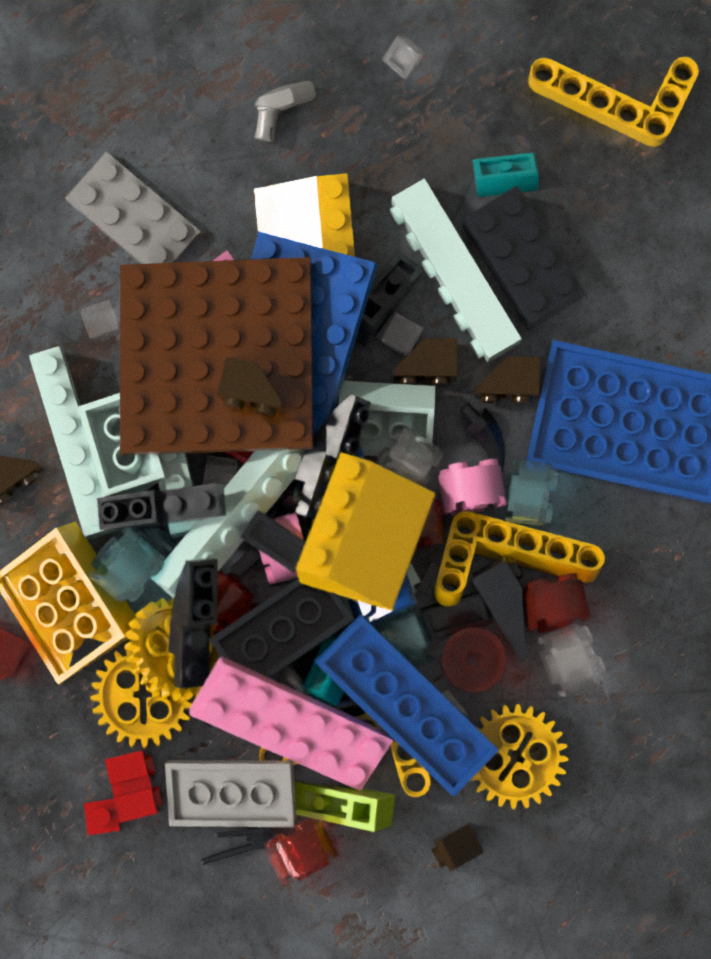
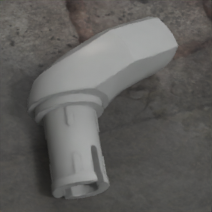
(278, 101)

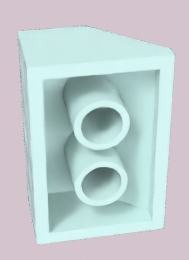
(391, 409)
(116, 472)

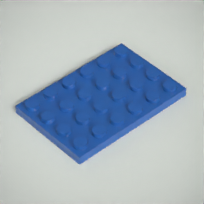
(338, 304)
(625, 421)

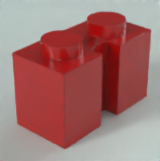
(133, 785)

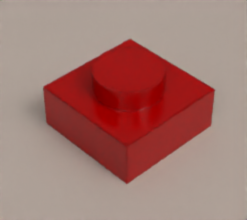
(101, 817)

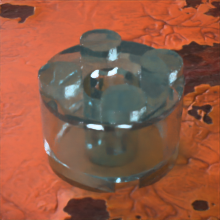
(529, 492)
(125, 566)
(407, 636)

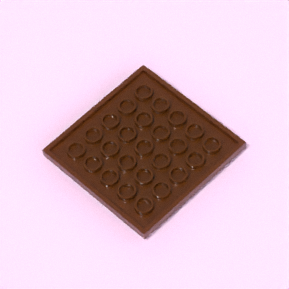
(174, 345)

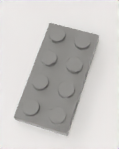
(132, 213)
(231, 793)

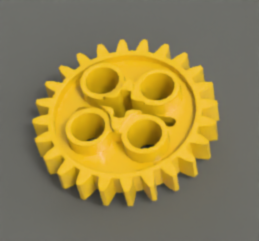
(159, 665)
(113, 697)
(540, 773)

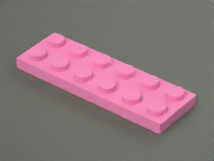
(290, 724)

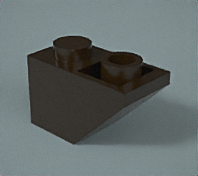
(430, 361)
(512, 379)
(247, 385)
(15, 473)
(456, 847)

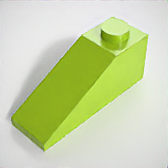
(345, 805)

